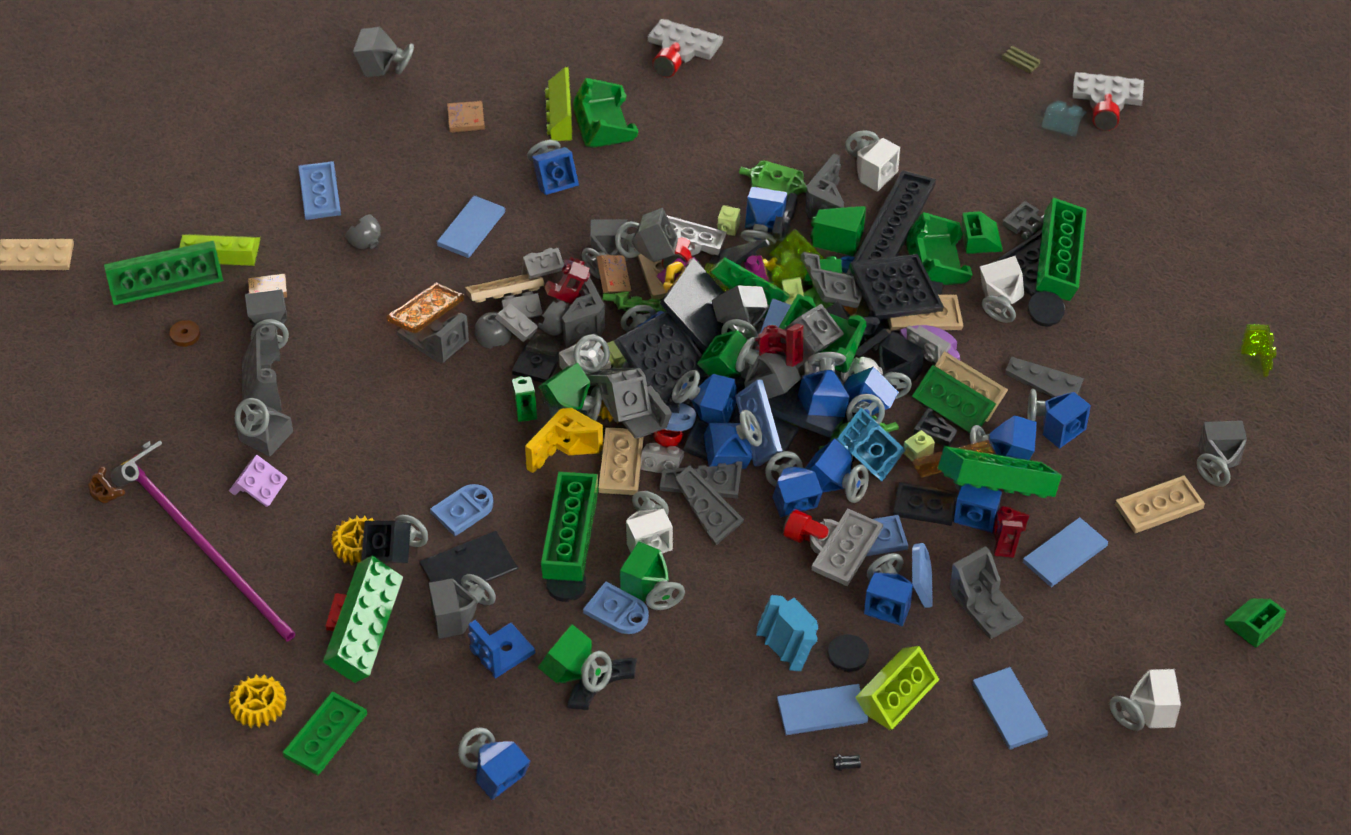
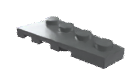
(710, 508)

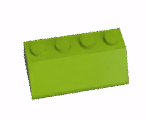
(559, 106)
(230, 249)
(897, 687)

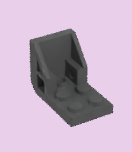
(822, 189)
(584, 316)
(818, 332)
(439, 339)
(623, 392)
(976, 589)

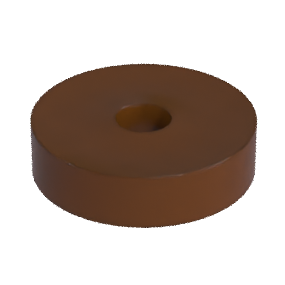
(185, 326)

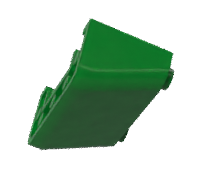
(600, 114)
(935, 244)
(852, 329)

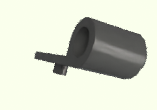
(128, 470)

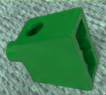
(524, 390)

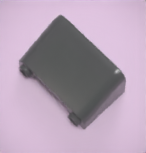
(257, 376)

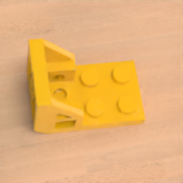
(583, 434)

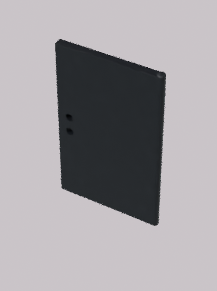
(483, 557)

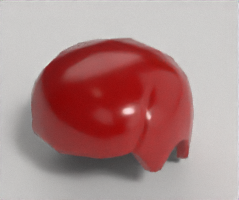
(668, 437)

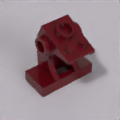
(573, 269)
(770, 342)
(1008, 522)

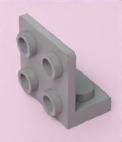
(542, 263)
(931, 343)

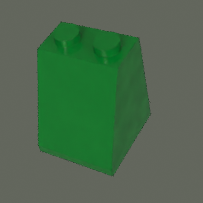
(838, 229)

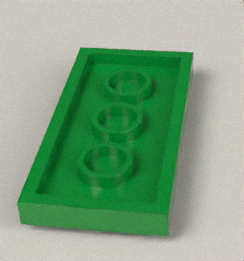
(953, 399)
(325, 733)

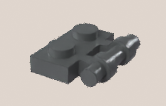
(1020, 218)

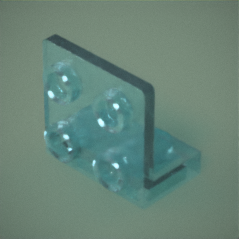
(1063, 118)

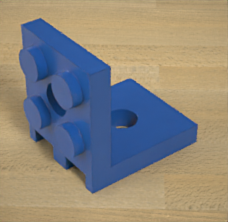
(489, 647)

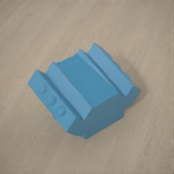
(871, 444)
(788, 630)

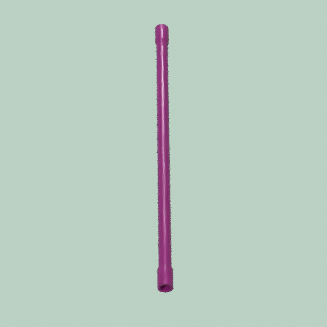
(280, 625)

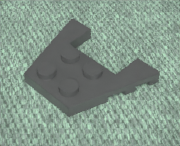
(832, 285)

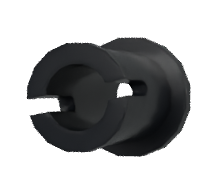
(846, 762)

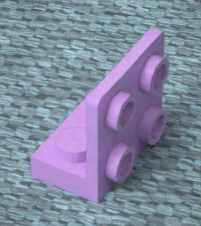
(259, 481)

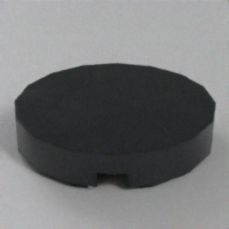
(1046, 308)
(565, 589)
(848, 653)

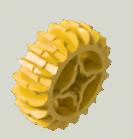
(346, 538)
(259, 694)

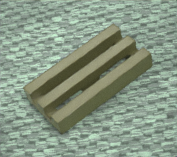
(1021, 59)

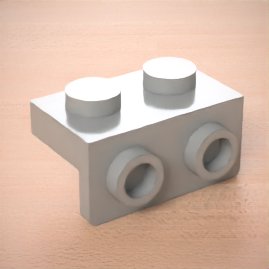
(527, 304)
(516, 322)
(659, 458)

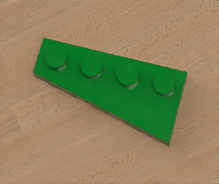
(734, 275)

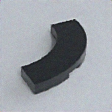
(621, 669)

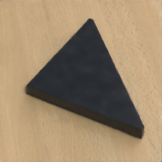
(740, 253)
(1028, 260)

